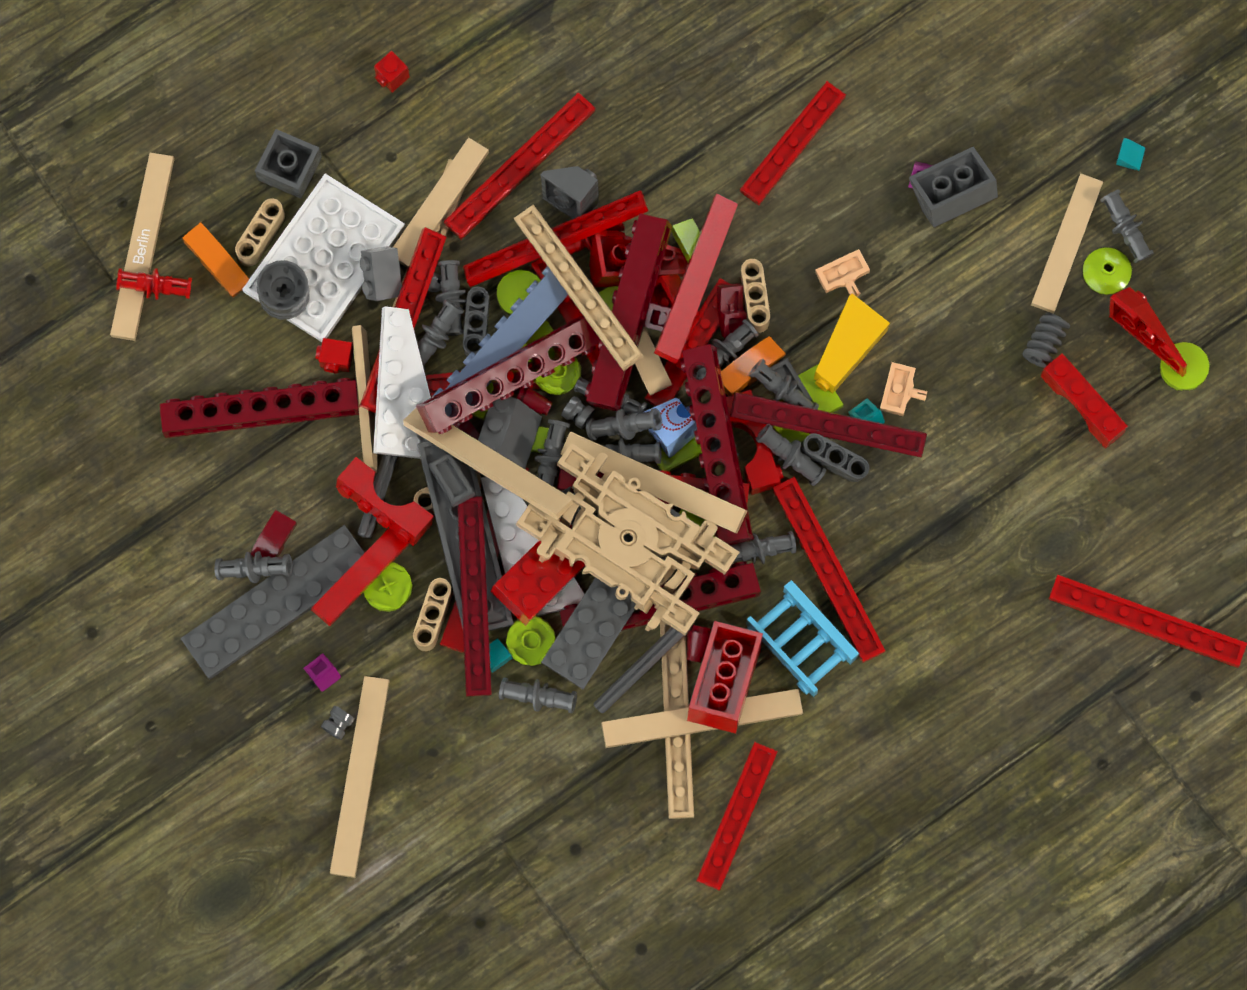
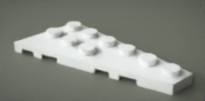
(399, 385)
(514, 542)

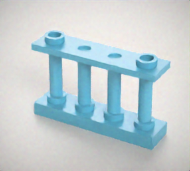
(826, 633)

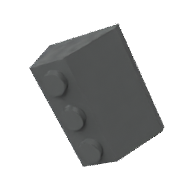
(954, 186)
(571, 190)
(511, 430)

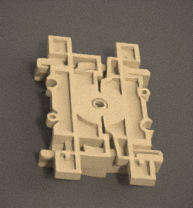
(622, 563)

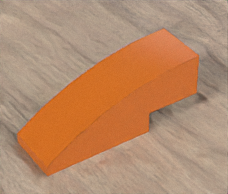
(216, 259)
(736, 374)

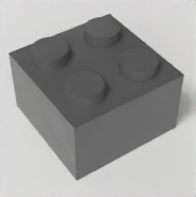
(288, 163)

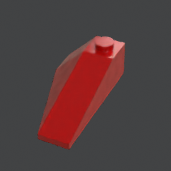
(609, 256)
(1138, 318)

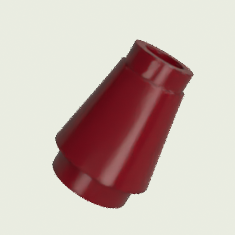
(534, 400)
(697, 642)

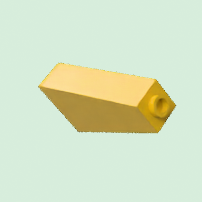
(850, 342)

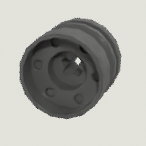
(273, 280)

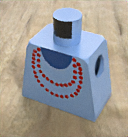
(676, 426)

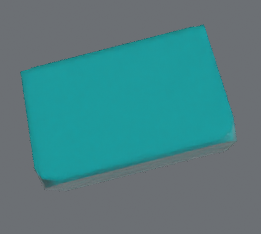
(1130, 154)
(867, 411)
(498, 655)

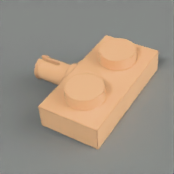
(843, 272)
(900, 389)

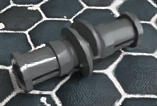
(1126, 226)
(450, 290)
(437, 331)
(733, 343)
(780, 386)
(623, 424)
(638, 452)
(551, 453)
(791, 454)
(765, 547)
(253, 567)
(538, 695)

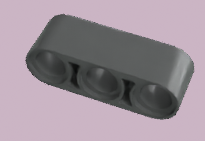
(475, 312)
(847, 457)

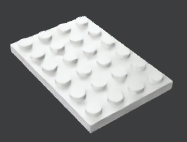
(327, 245)

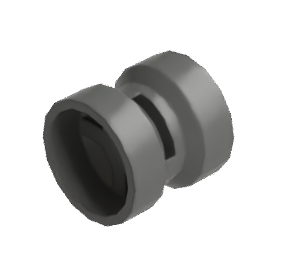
(577, 412)
(337, 722)

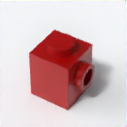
(391, 72)
(335, 355)

